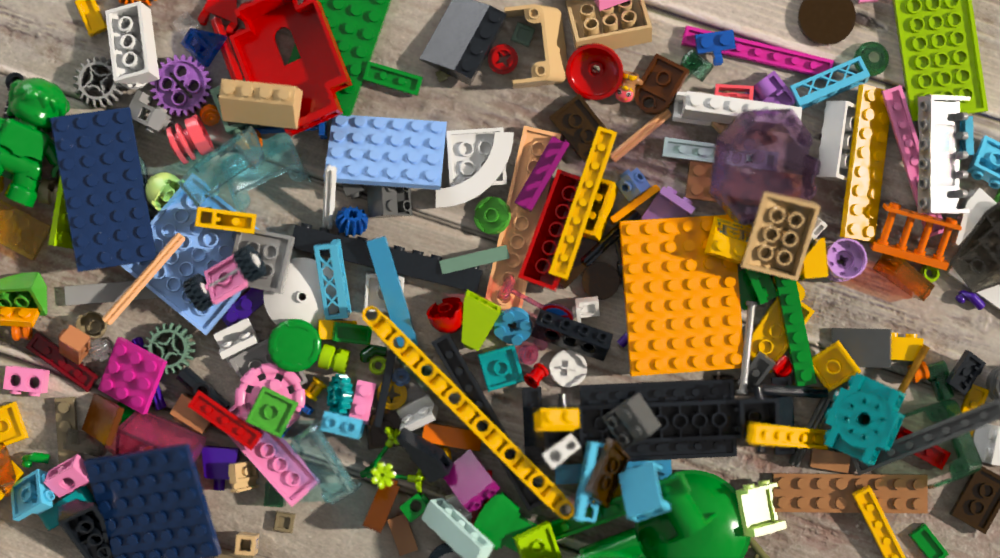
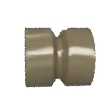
(47, 191)

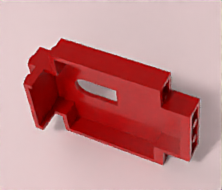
(317, 72)

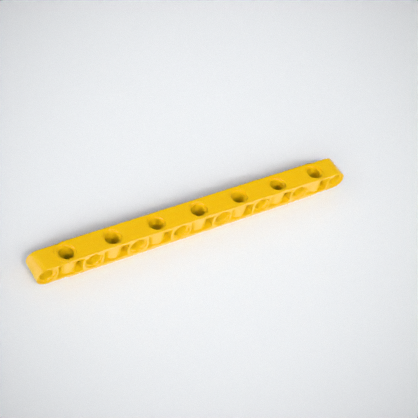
(469, 413)

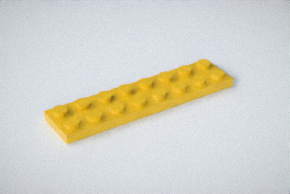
(865, 166)

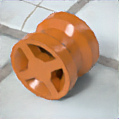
(21, 332)
(922, 373)

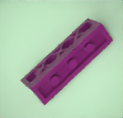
(541, 173)

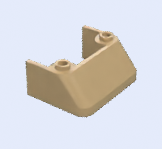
(554, 67)

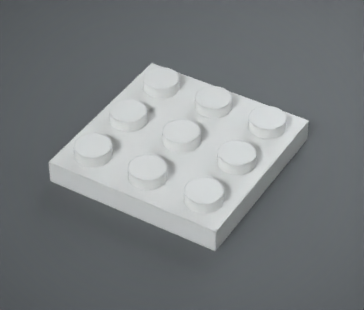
(469, 152)

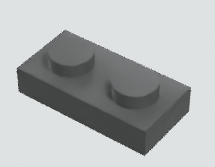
(758, 369)

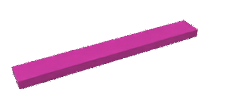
(767, 54)

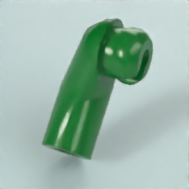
(34, 457)

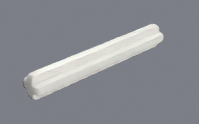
(329, 197)

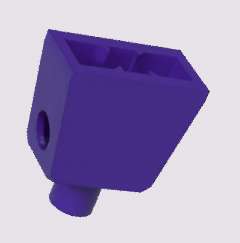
(216, 463)

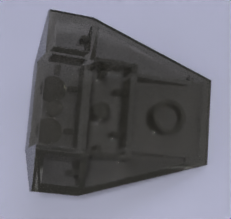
(979, 255)

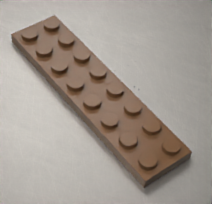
(833, 492)

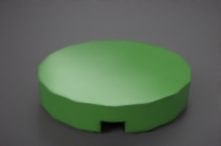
(492, 215)

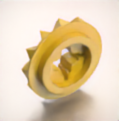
(397, 401)

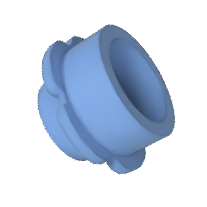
(395, 377)

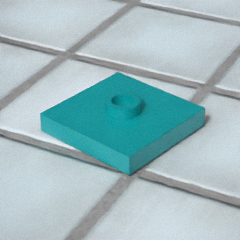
(501, 367)

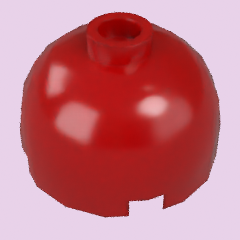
(446, 316)

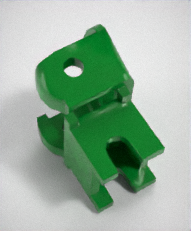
(502, 521)

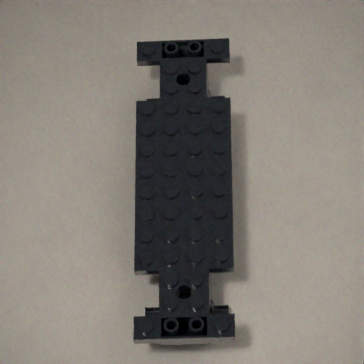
(694, 418)

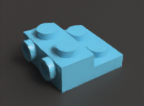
(986, 162)
(31, 495)

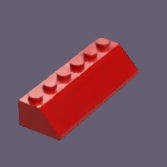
(549, 231)

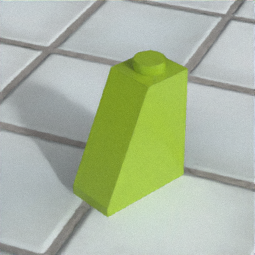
(478, 319)

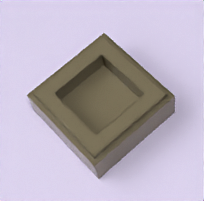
(284, 521)

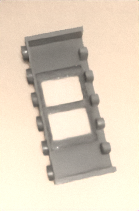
(940, 154)

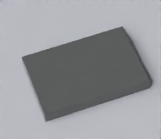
(866, 346)

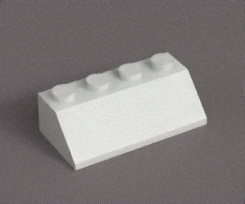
(132, 44)
(836, 140)

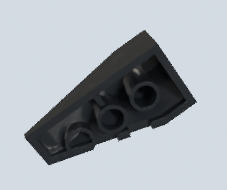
(85, 528)

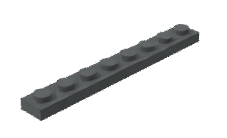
(934, 435)

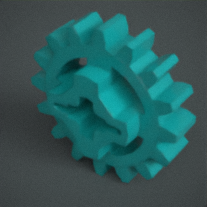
(340, 394)

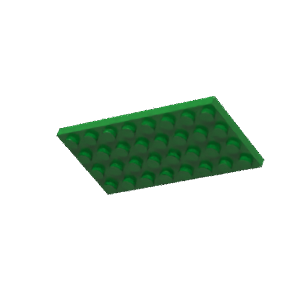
(356, 32)

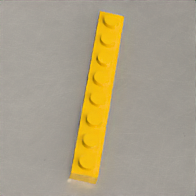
(583, 203)

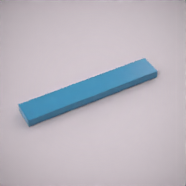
(391, 288)

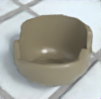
(91, 324)

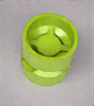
(334, 359)

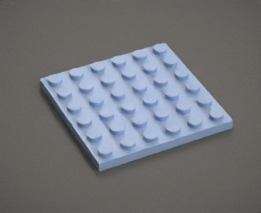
(198, 252)

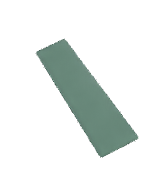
(474, 259)

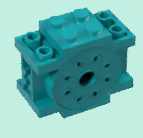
(847, 417)

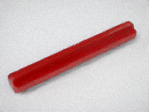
(226, 50)

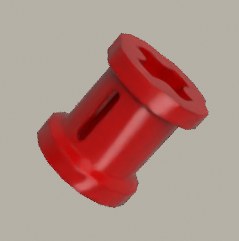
(536, 375)

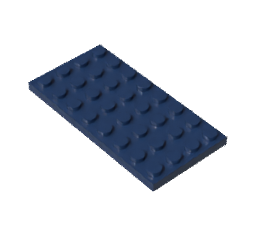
(103, 189)

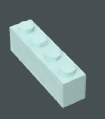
(456, 530)

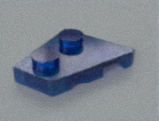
(203, 45)

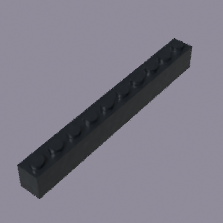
(406, 263)
(469, 386)

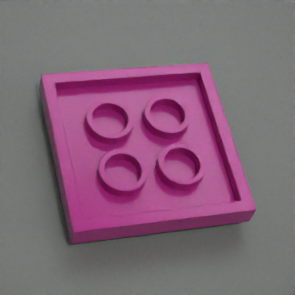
(132, 375)

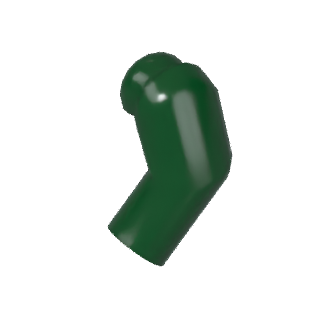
(370, 351)

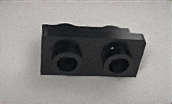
(965, 372)

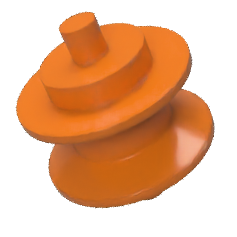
(209, 115)

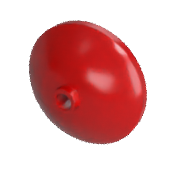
(590, 82)

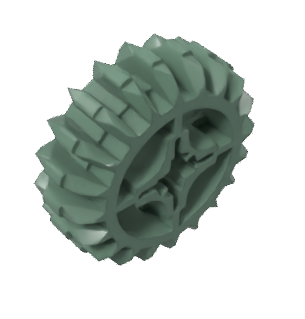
(154, 342)

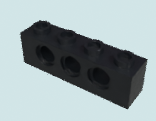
(572, 335)

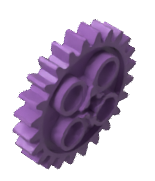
(194, 73)

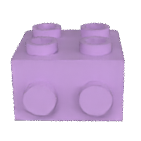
(668, 205)

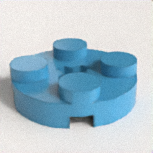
(510, 335)

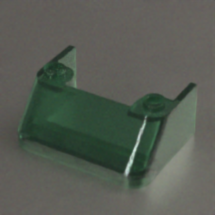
(964, 446)

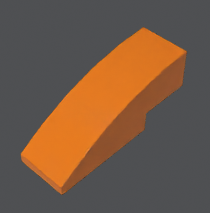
(451, 436)

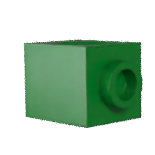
(412, 514)

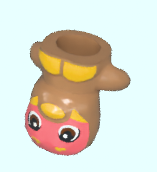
(626, 90)

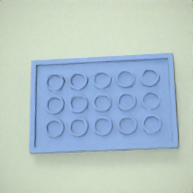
(387, 151)

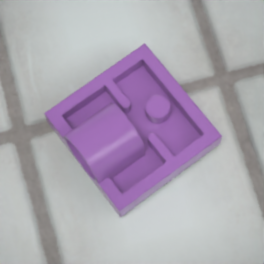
(772, 90)

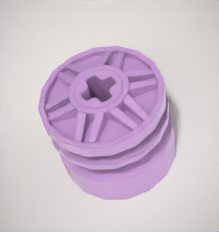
(853, 256)

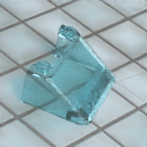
(279, 158)

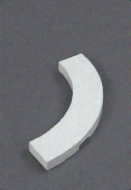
(483, 178)

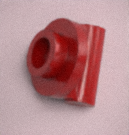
(782, 367)

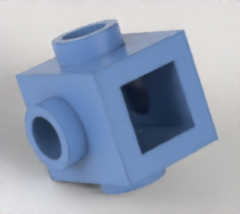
(632, 184)

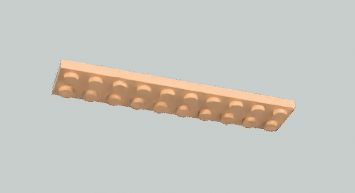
(522, 223)

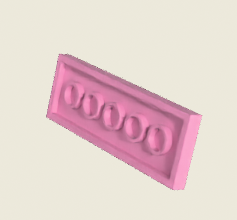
(279, 464)

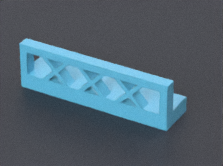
(833, 89)
(339, 277)
(582, 498)

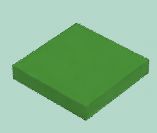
(271, 412)

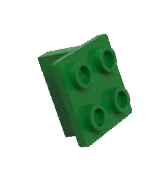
(755, 287)

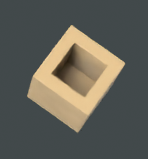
(247, 543)

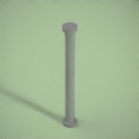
(747, 347)

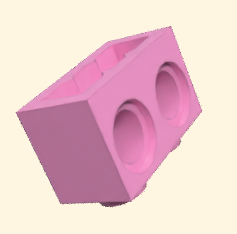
(26, 380)

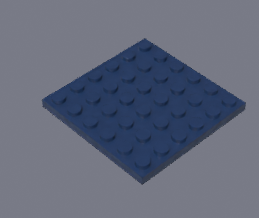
(153, 504)

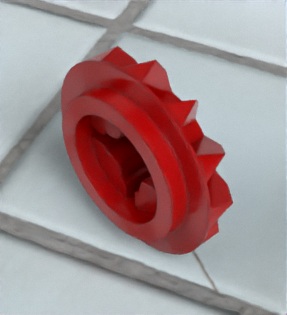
(504, 50)

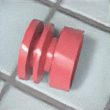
(189, 139)

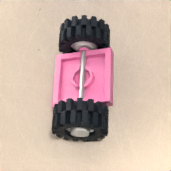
(225, 278)

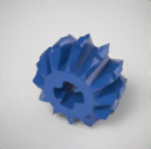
(351, 221)

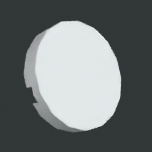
(568, 368)

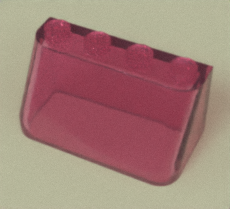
(151, 432)

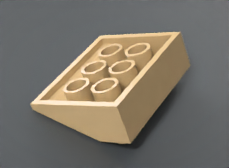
(613, 27)
(780, 235)

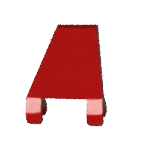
(222, 9)

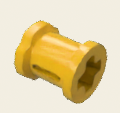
(315, 388)

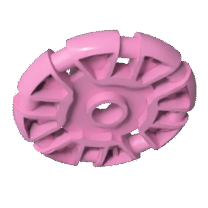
(270, 370)

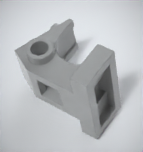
(157, 118)

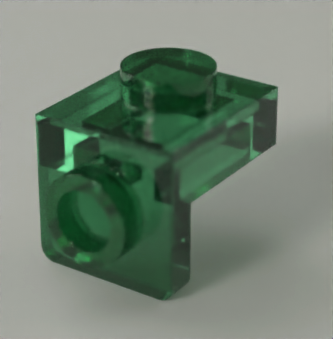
(697, 66)

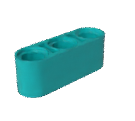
(50, 517)

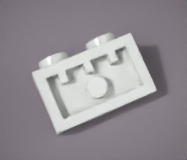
(417, 413)

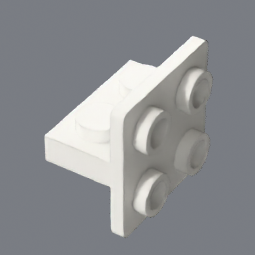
(236, 339)
(988, 443)

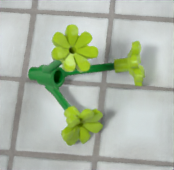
(382, 474)

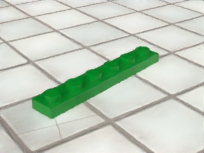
(795, 331)

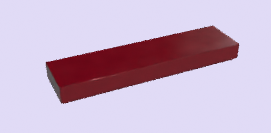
(49, 352)

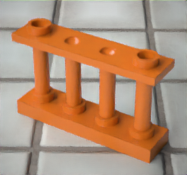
(918, 254)

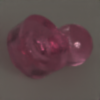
(532, 351)

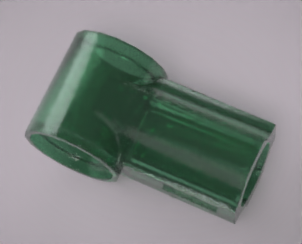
(938, 375)

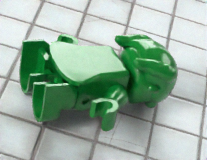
(22, 141)

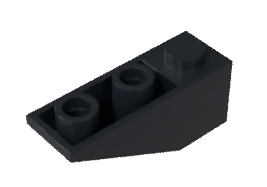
(427, 456)

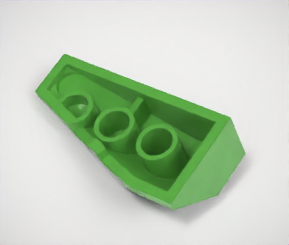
(24, 291)

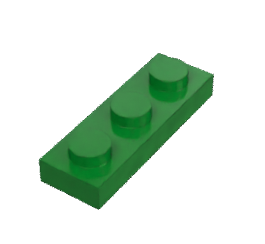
(392, 78)

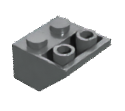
(388, 201)
(631, 421)

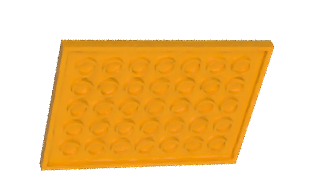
(678, 299)

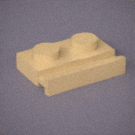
(242, 476)

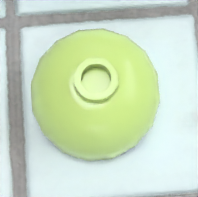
(160, 189)

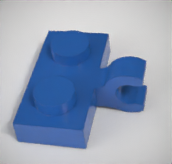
(715, 43)

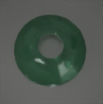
(873, 68)

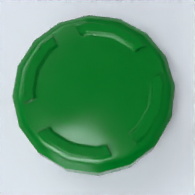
(294, 345)

